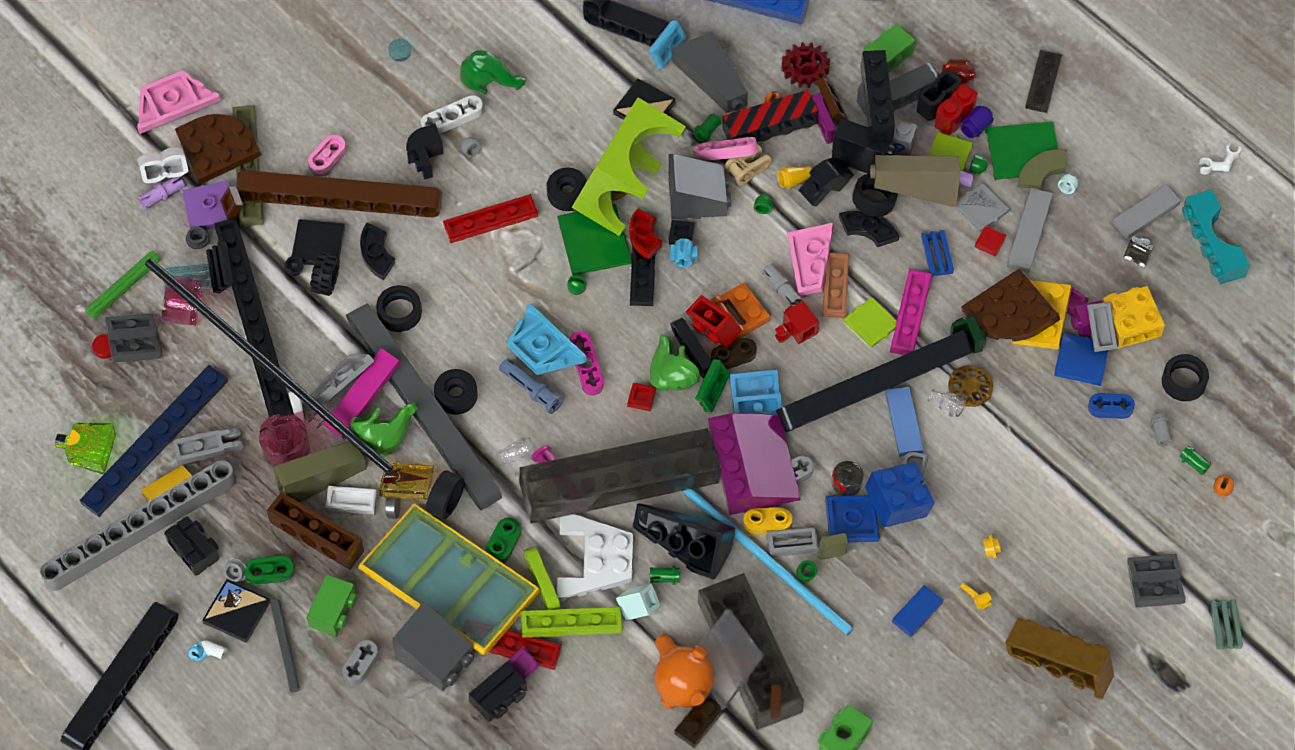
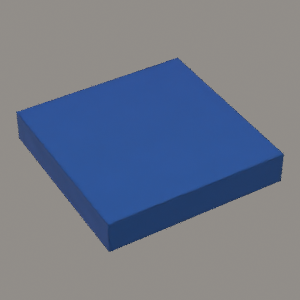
(852, 516)

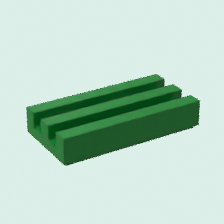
(712, 385)

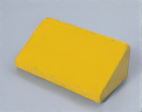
(166, 483)

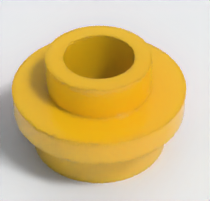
(991, 546)

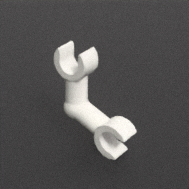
(1219, 166)

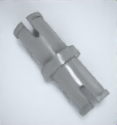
(781, 284)

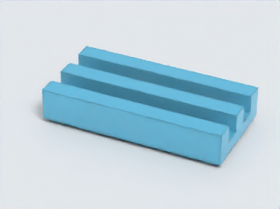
(665, 41)

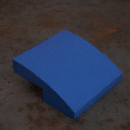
(1079, 361)

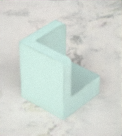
(638, 601)

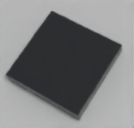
(315, 237)

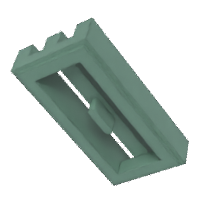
(1223, 605)

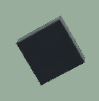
(681, 230)

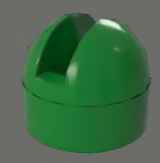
(978, 164)
(763, 204)
(575, 286)
(810, 575)

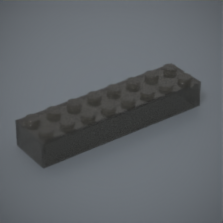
(619, 475)

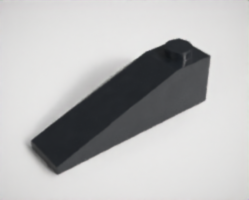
(692, 539)

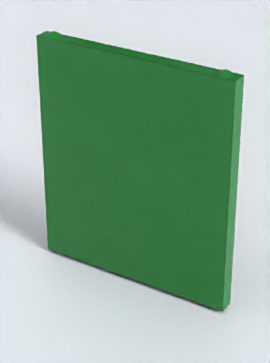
(1016, 145)
(592, 245)

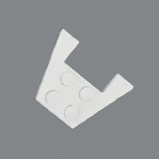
(605, 558)

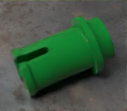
(703, 131)
(1195, 460)
(664, 575)

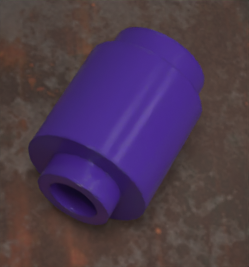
(977, 121)

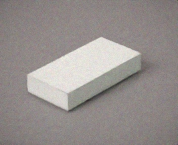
(351, 500)

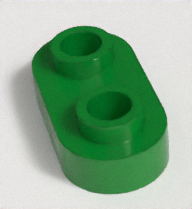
(505, 539)
(269, 567)

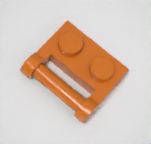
(745, 306)

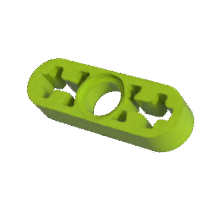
(541, 578)

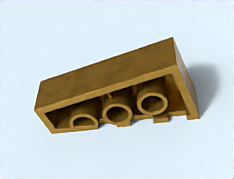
(1062, 655)

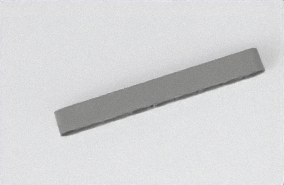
(133, 535)

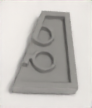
(340, 377)

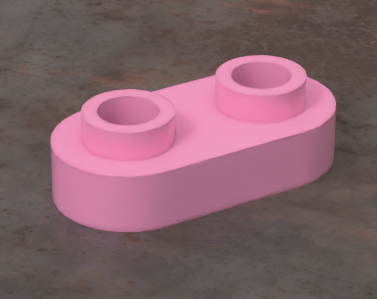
(324, 155)

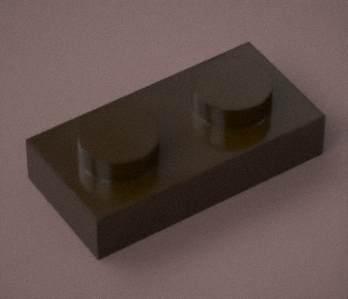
(699, 721)

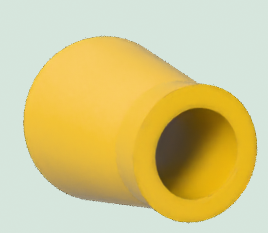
(793, 176)

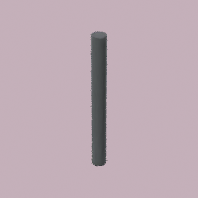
(284, 646)

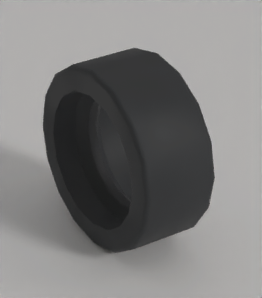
(868, 205)
(395, 293)
(1190, 362)
(445, 494)

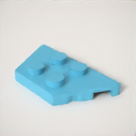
(542, 344)

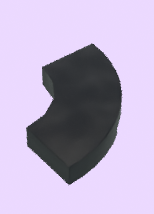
(872, 227)
(374, 252)

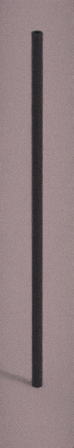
(269, 366)

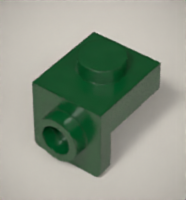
(975, 334)

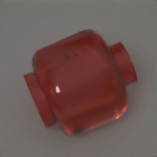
(962, 69)

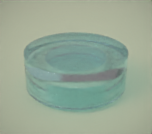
(399, 50)

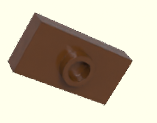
(831, 99)

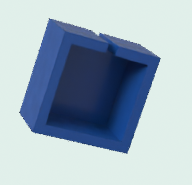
(899, 494)

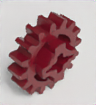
(805, 64)

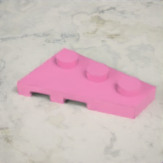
(810, 256)

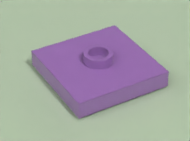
(204, 204)

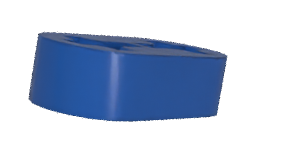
(1111, 405)

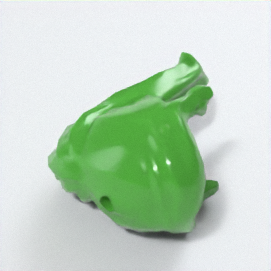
(672, 371)
(383, 435)

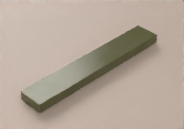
(251, 212)

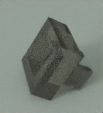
(1139, 250)

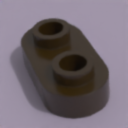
(735, 354)

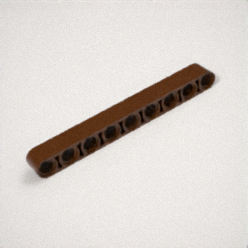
(339, 193)

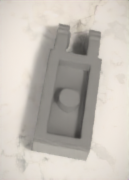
(206, 445)

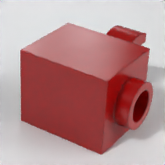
(799, 323)

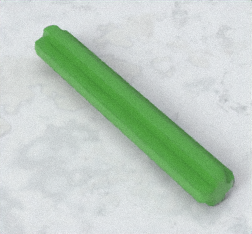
(120, 286)

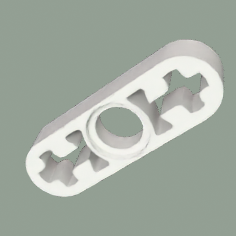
(456, 107)

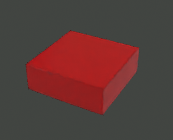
(990, 241)
(641, 397)

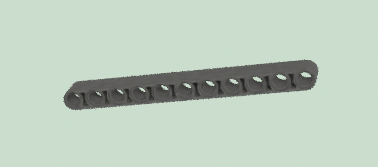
(429, 414)

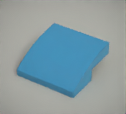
(755, 392)

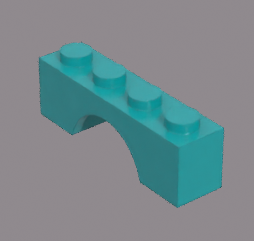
(1225, 260)

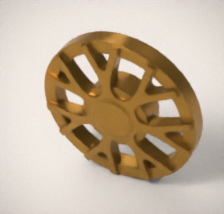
(971, 385)

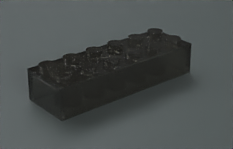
(772, 669)

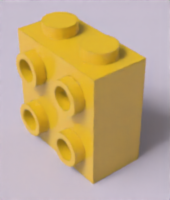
(1135, 316)

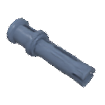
(538, 391)

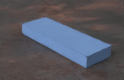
(904, 421)

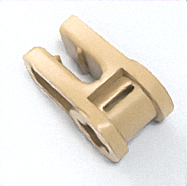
(747, 167)

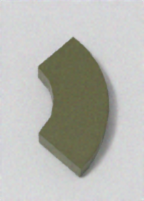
(1041, 167)

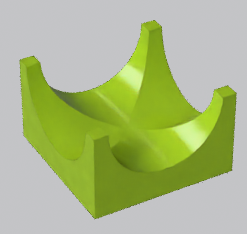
(616, 164)

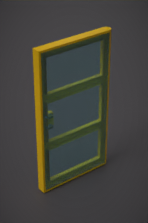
(452, 575)

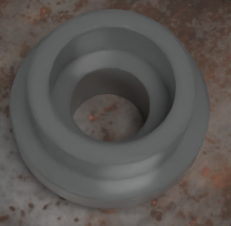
(197, 232)

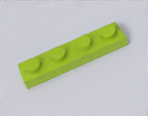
(571, 622)

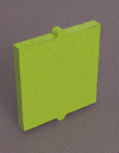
(951, 147)
(871, 322)

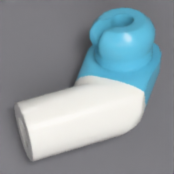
(206, 648)

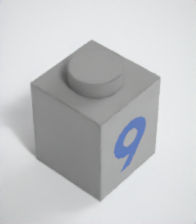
(904, 137)

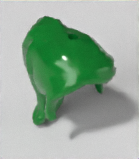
(483, 68)

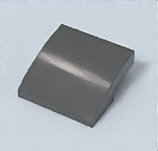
(132, 338)
(1156, 580)

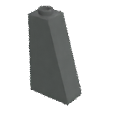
(711, 71)

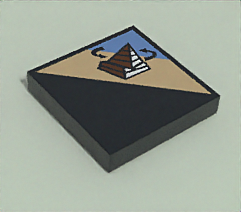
(648, 94)
(236, 611)

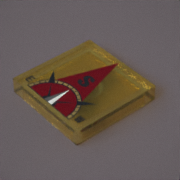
(407, 481)

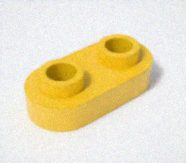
(767, 520)

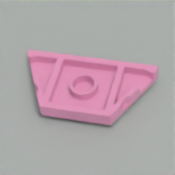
(172, 99)

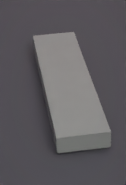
(1030, 230)

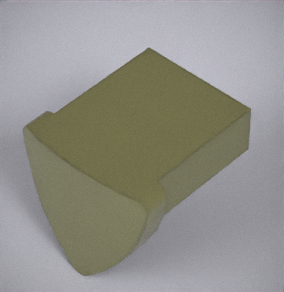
(832, 546)

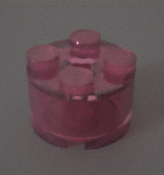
(178, 309)
(283, 439)

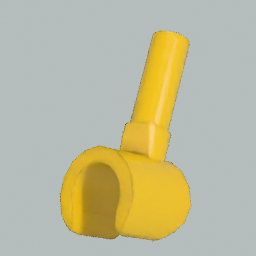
(982, 601)

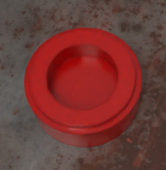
(101, 346)

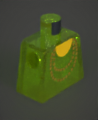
(88, 445)

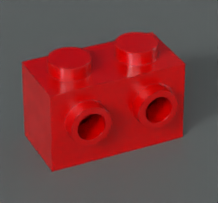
(713, 321)

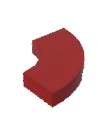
(642, 233)

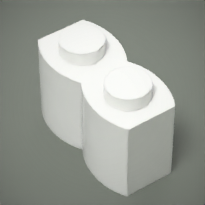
(166, 164)

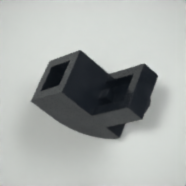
(421, 146)
(825, 176)

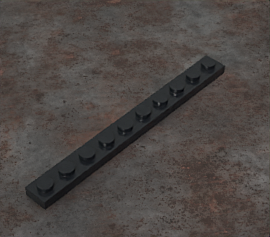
(253, 316)

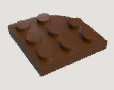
(217, 145)
(1011, 309)

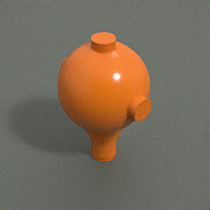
(682, 674)

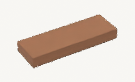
(836, 286)

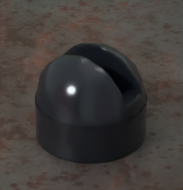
(289, 263)

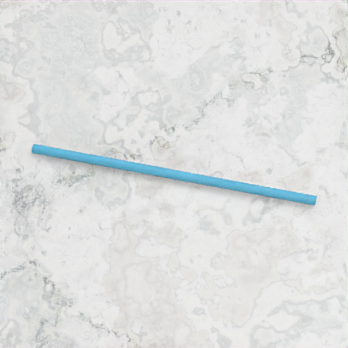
(771, 563)

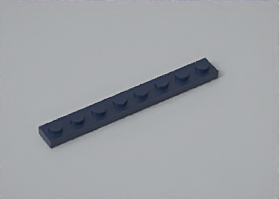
(153, 441)

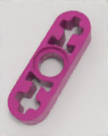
(584, 373)

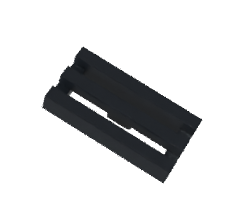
(219, 267)

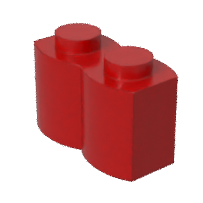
(955, 109)

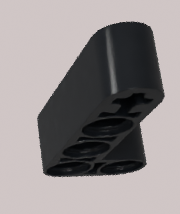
(623, 20)

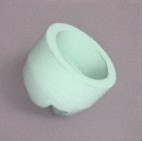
(1063, 184)

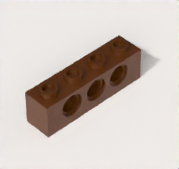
(315, 530)

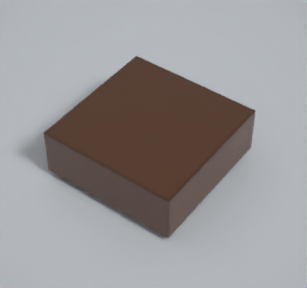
(231, 202)
(775, 704)

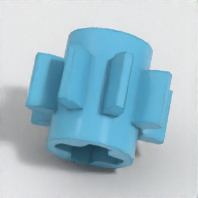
(683, 253)

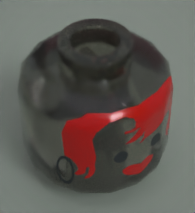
(847, 478)

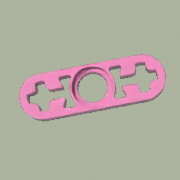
(725, 149)

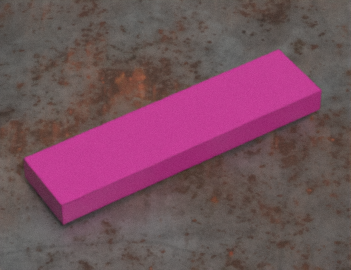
(910, 312)
(365, 389)

